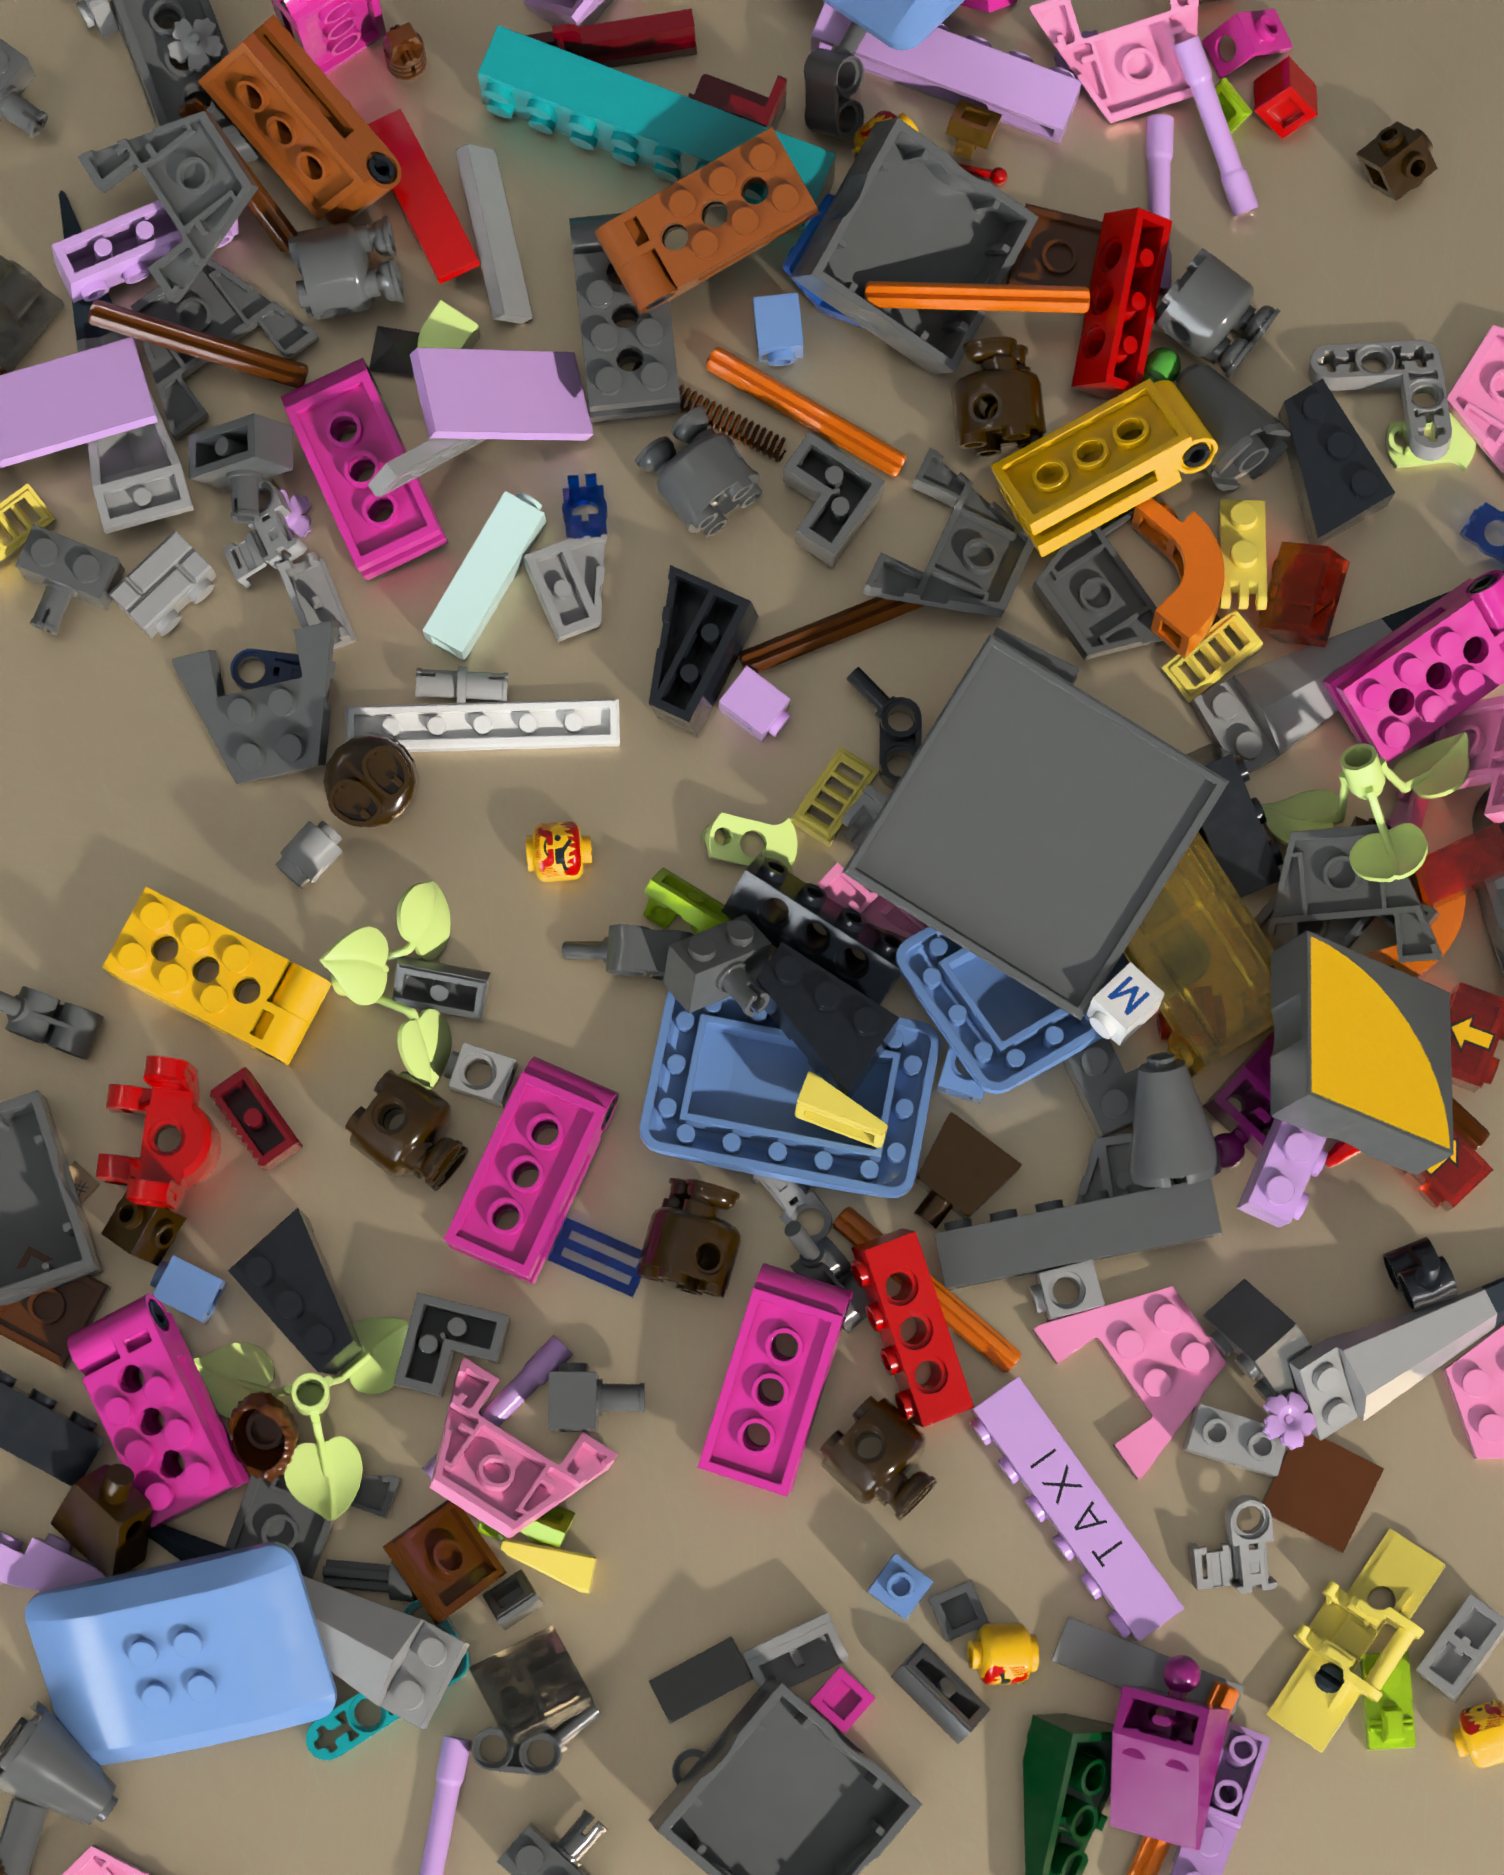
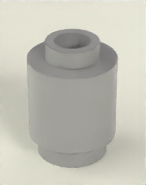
(310, 853)

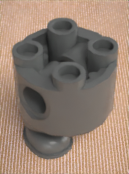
(339, 268)
(1207, 307)
(702, 478)

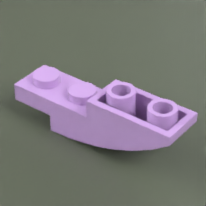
(43, 1564)
(1232, 1790)

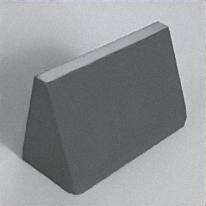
(700, 1680)

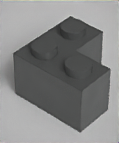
(841, 493)
(1103, 1087)
(440, 1330)
(1259, 1336)

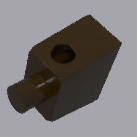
(961, 1172)
(106, 1519)

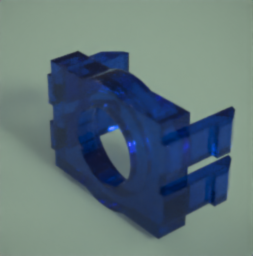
(589, 494)
(1475, 530)

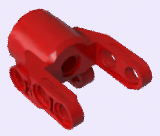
(173, 1102)

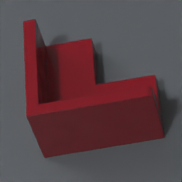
(743, 102)

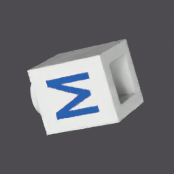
(1124, 1004)

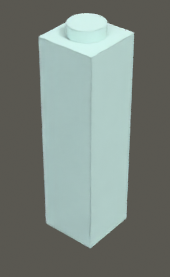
(485, 574)

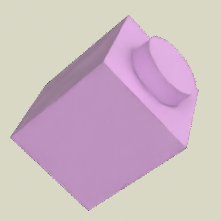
(756, 705)

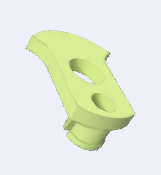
(1460, 450)
(778, 840)

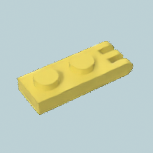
(1243, 551)

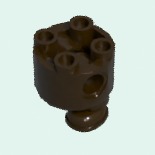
(999, 402)
(370, 780)
(418, 1141)
(689, 1241)
(885, 1474)

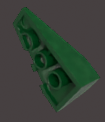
(1064, 1790)

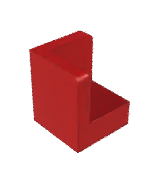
(1285, 97)

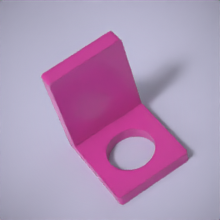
(1254, 35)

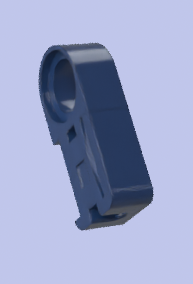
(278, 667)

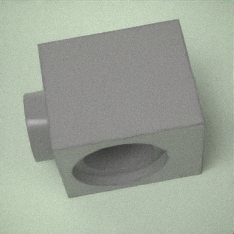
(499, 1085)
(1086, 1281)

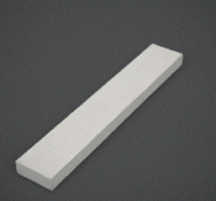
(491, 724)

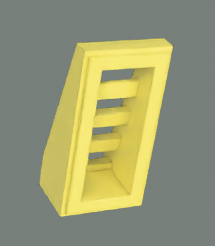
(38, 507)
(1244, 633)
(812, 825)
(833, 1110)
(566, 1566)

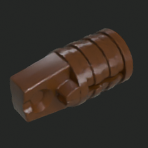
(404, 49)

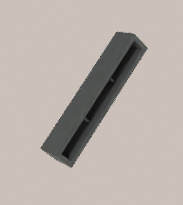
(1076, 1233)

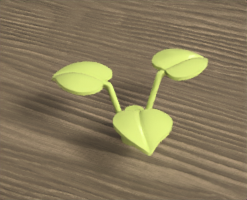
(1392, 852)
(361, 971)
(323, 1473)

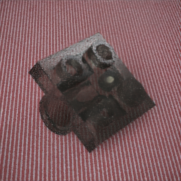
(24, 312)
(531, 1686)

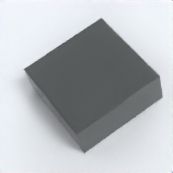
(958, 1610)

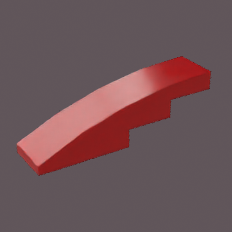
(425, 202)

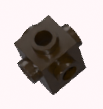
(1397, 160)
(143, 1229)

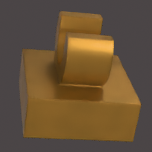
(972, 127)

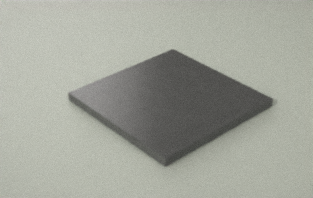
(1035, 826)

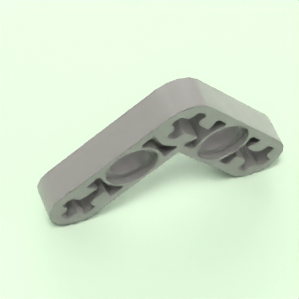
(1409, 378)

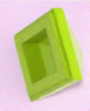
(1232, 104)

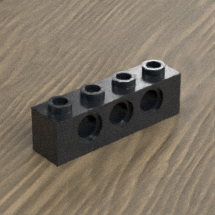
(807, 905)

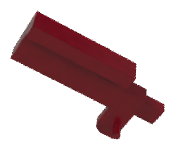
(627, 39)

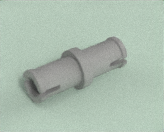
(461, 684)

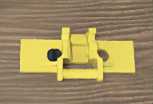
(1341, 1633)

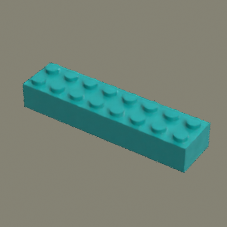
(626, 114)

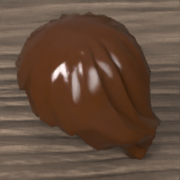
(263, 1435)

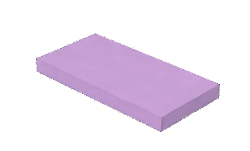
(501, 394)
(72, 401)

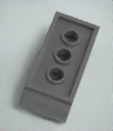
(160, 82)
(606, 347)

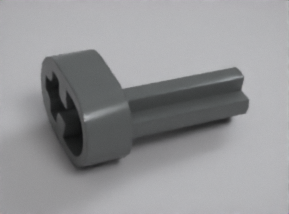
(368, 1578)

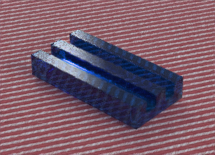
(564, 1242)

